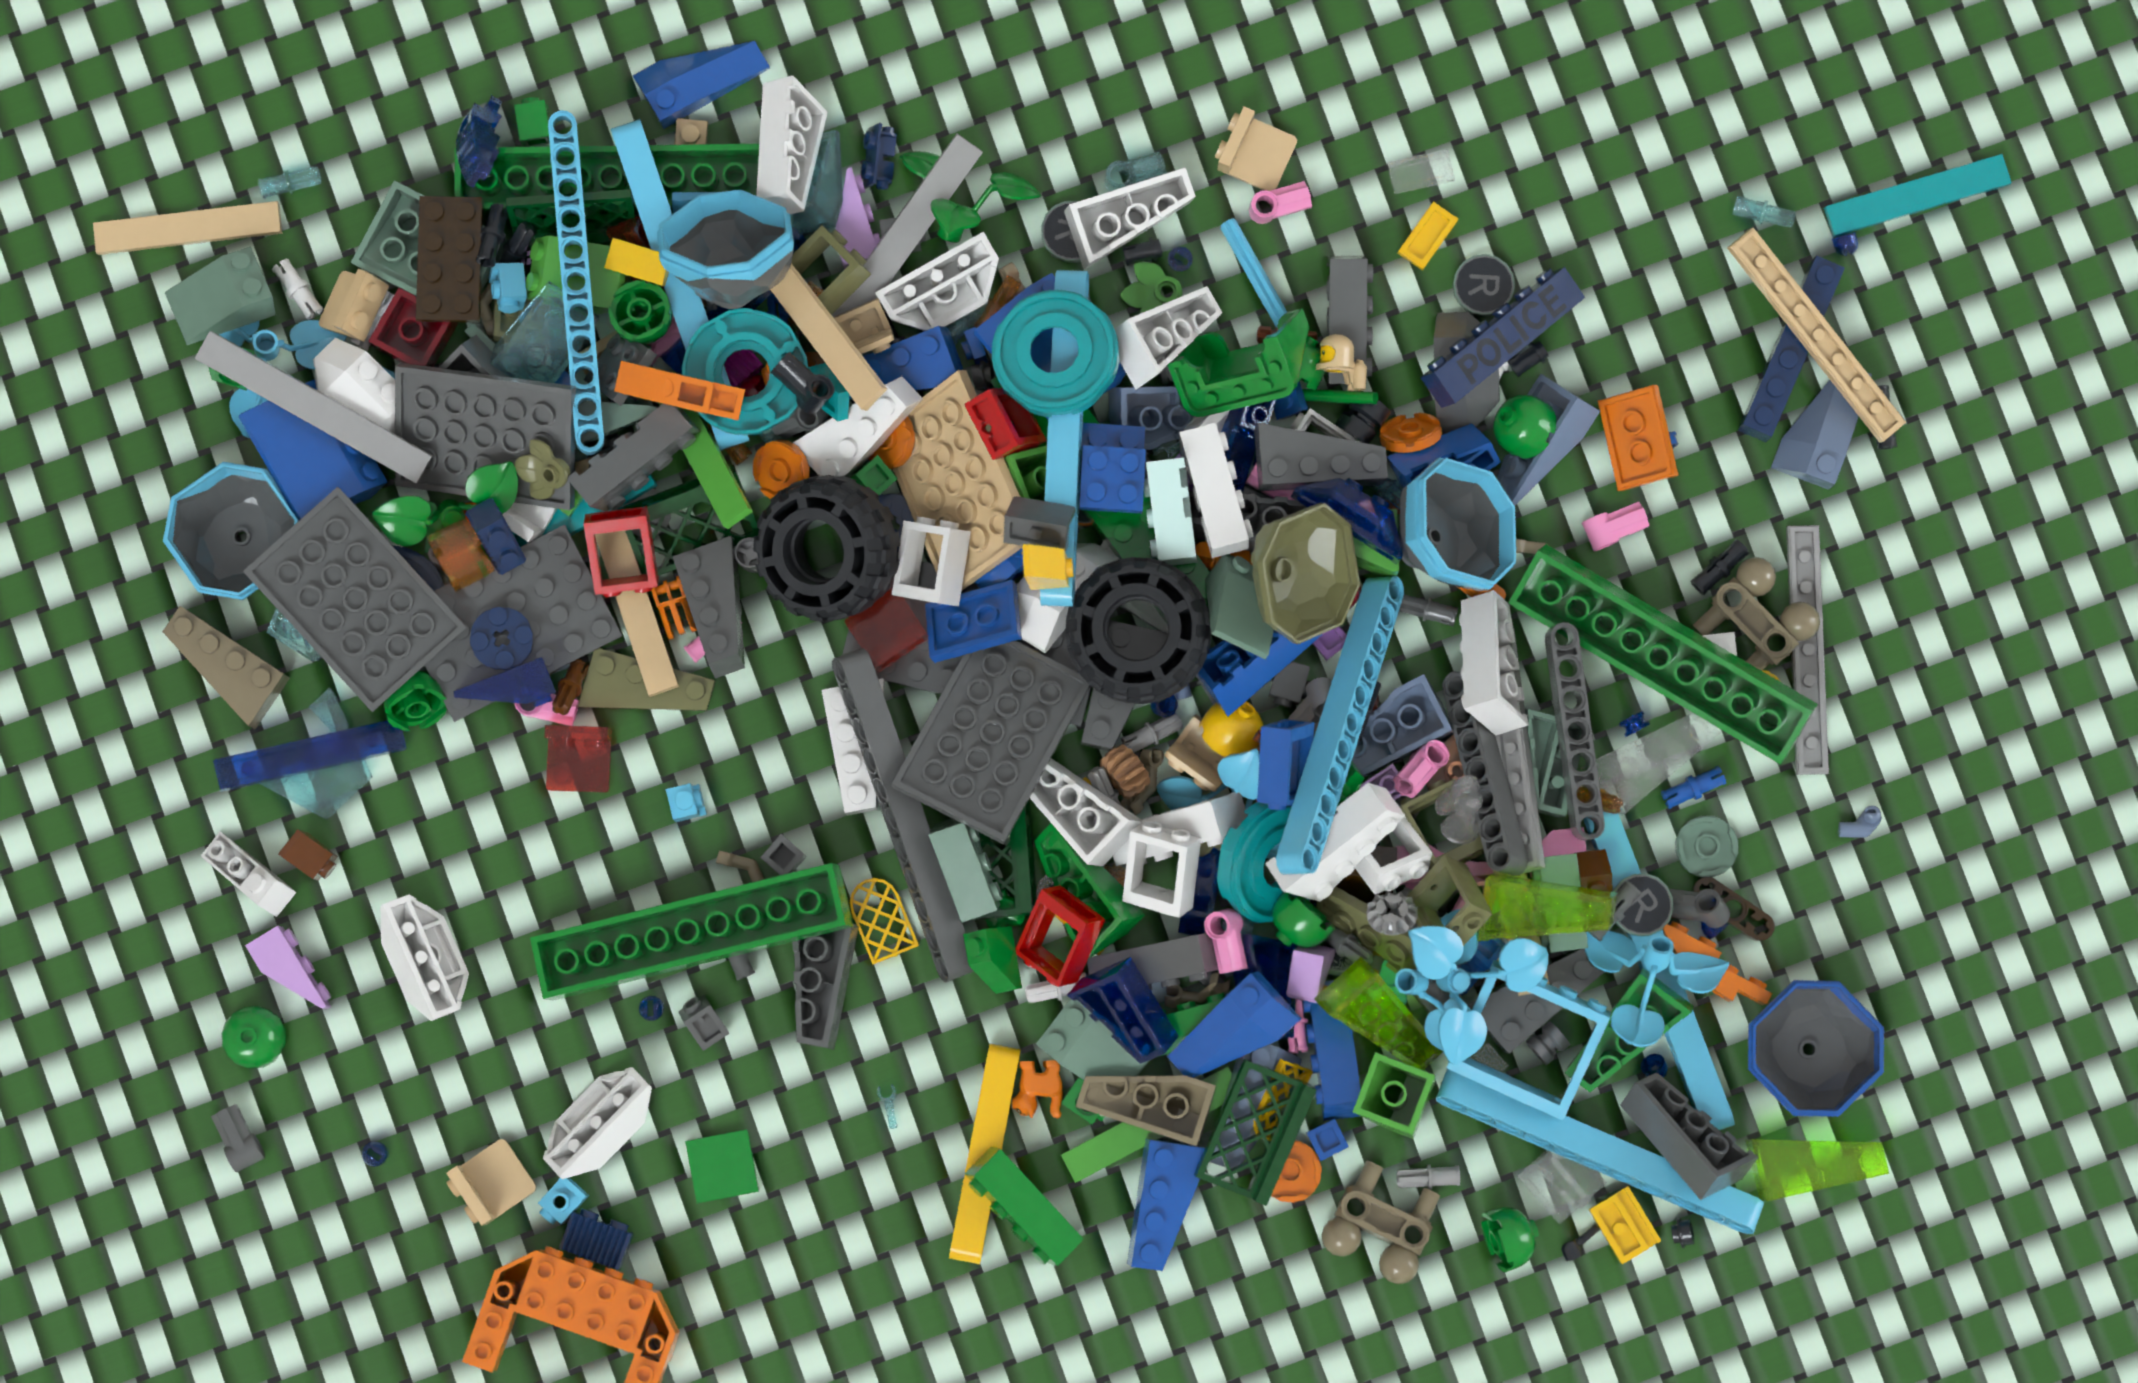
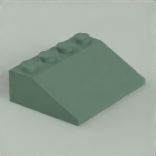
(392, 241)

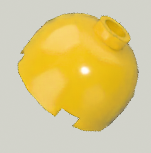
(1231, 733)

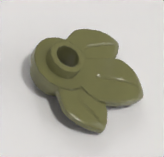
(542, 470)

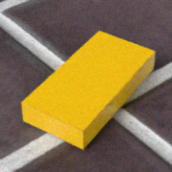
(1427, 236)
(636, 262)

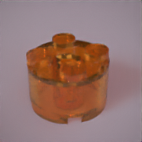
(460, 554)

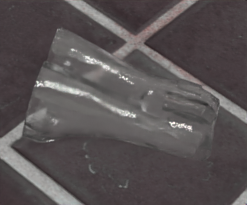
(1461, 804)

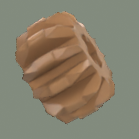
(1125, 771)

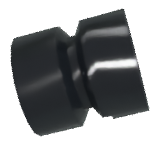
(1362, 420)

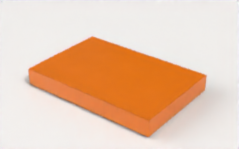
(1637, 438)

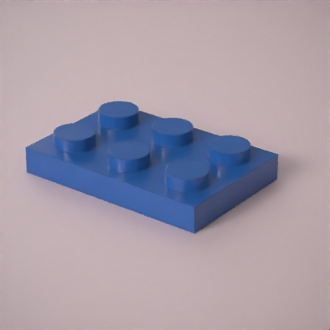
(980, 622)

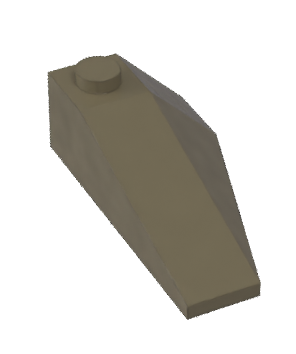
(1158, 1104)

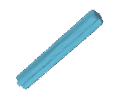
(1253, 270)

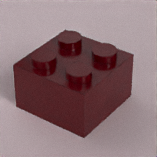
(405, 338)

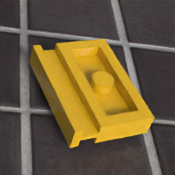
(1624, 1225)

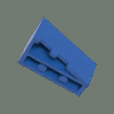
(1462, 445)

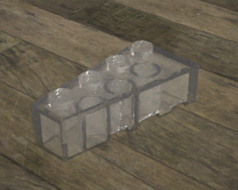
(1650, 760)

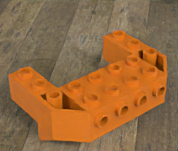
(579, 1301)

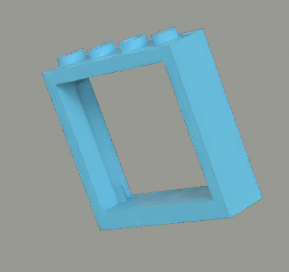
(1522, 1091)

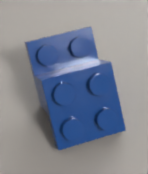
(1112, 468)

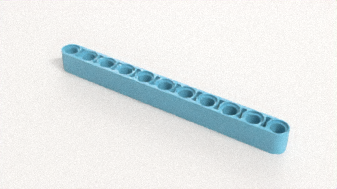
(653, 210)
(576, 267)
(1065, 440)
(1340, 726)
(1684, 1037)
(1596, 1151)

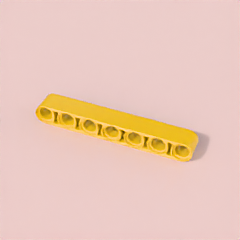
(987, 1132)

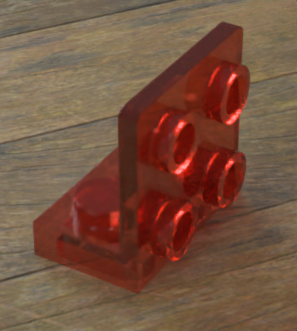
(887, 630)
(578, 758)

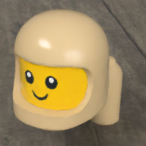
(1338, 357)

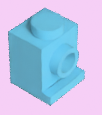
(508, 286)
(686, 802)
(574, 1199)

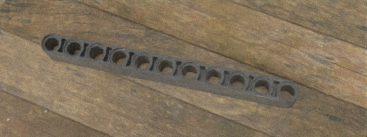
(902, 813)

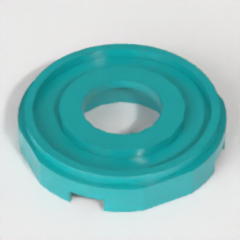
(739, 331)
(1063, 391)
(1243, 859)

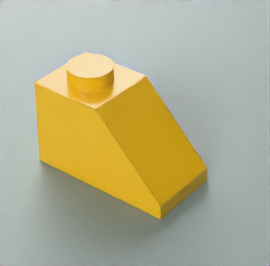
(1046, 567)

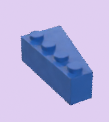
(920, 359)
(1236, 674)
(1333, 1062)
(1162, 1200)

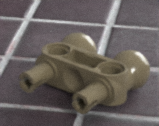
(1754, 579)
(1343, 1232)

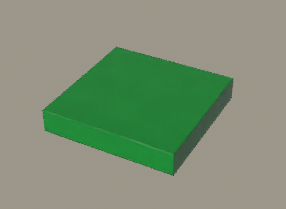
(722, 1166)

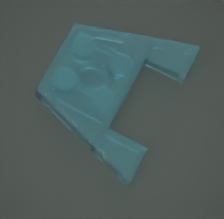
(326, 788)

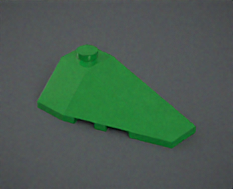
(1090, 885)

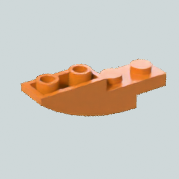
(679, 390)
(1730, 982)

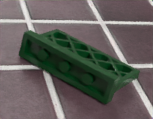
(595, 222)
(673, 501)
(1022, 864)
(1276, 1148)

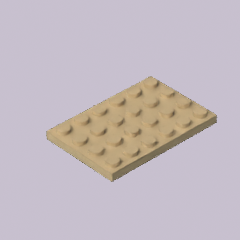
(956, 478)

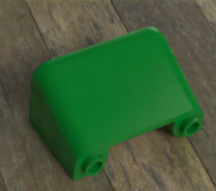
(1223, 380)

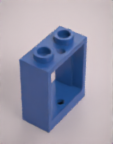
(1282, 761)

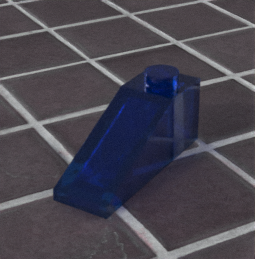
(518, 685)
(1204, 896)

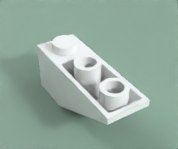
(248, 874)

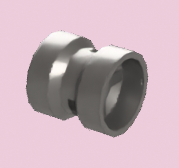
(745, 555)
(1545, 1045)

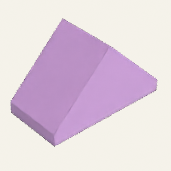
(1309, 972)

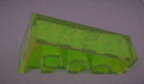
(1543, 908)
(1375, 1011)
(1800, 1167)

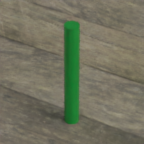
(1340, 396)

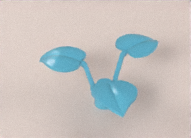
(307, 341)
(1235, 771)
(1434, 956)
(1693, 970)
(1413, 983)

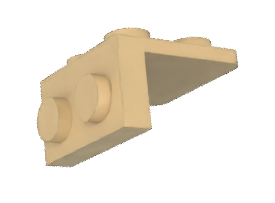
(1255, 151)
(353, 304)
(867, 327)
(1195, 756)
(491, 1182)

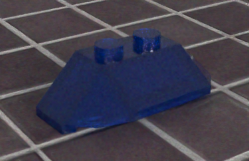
(1369, 517)

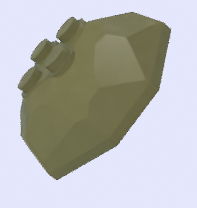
(1305, 572)

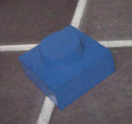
(973, 347)
(1291, 404)
(1327, 1139)

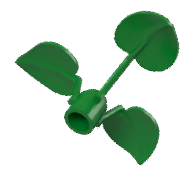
(955, 217)
(406, 517)

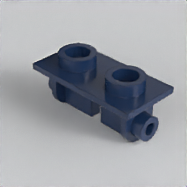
(878, 143)

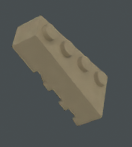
(232, 670)

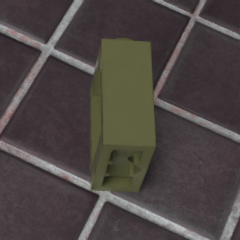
(847, 281)
(1413, 805)
(1448, 876)

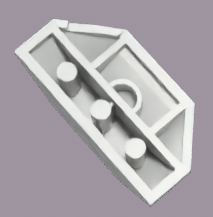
(943, 287)
(356, 382)
(1046, 623)
(423, 956)
(598, 1123)

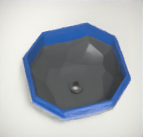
(1844, 1044)

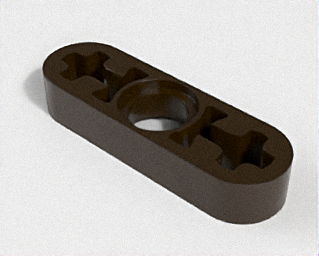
(1757, 914)

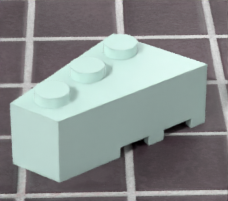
(1170, 512)

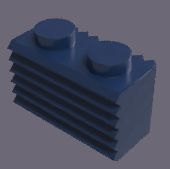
(495, 536)
(597, 1239)

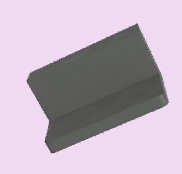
(1037, 523)

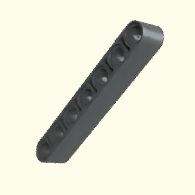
(1568, 747)
(1494, 786)

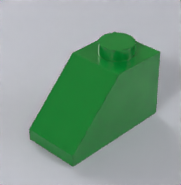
(994, 958)

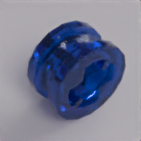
(1634, 724)

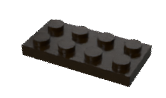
(446, 259)

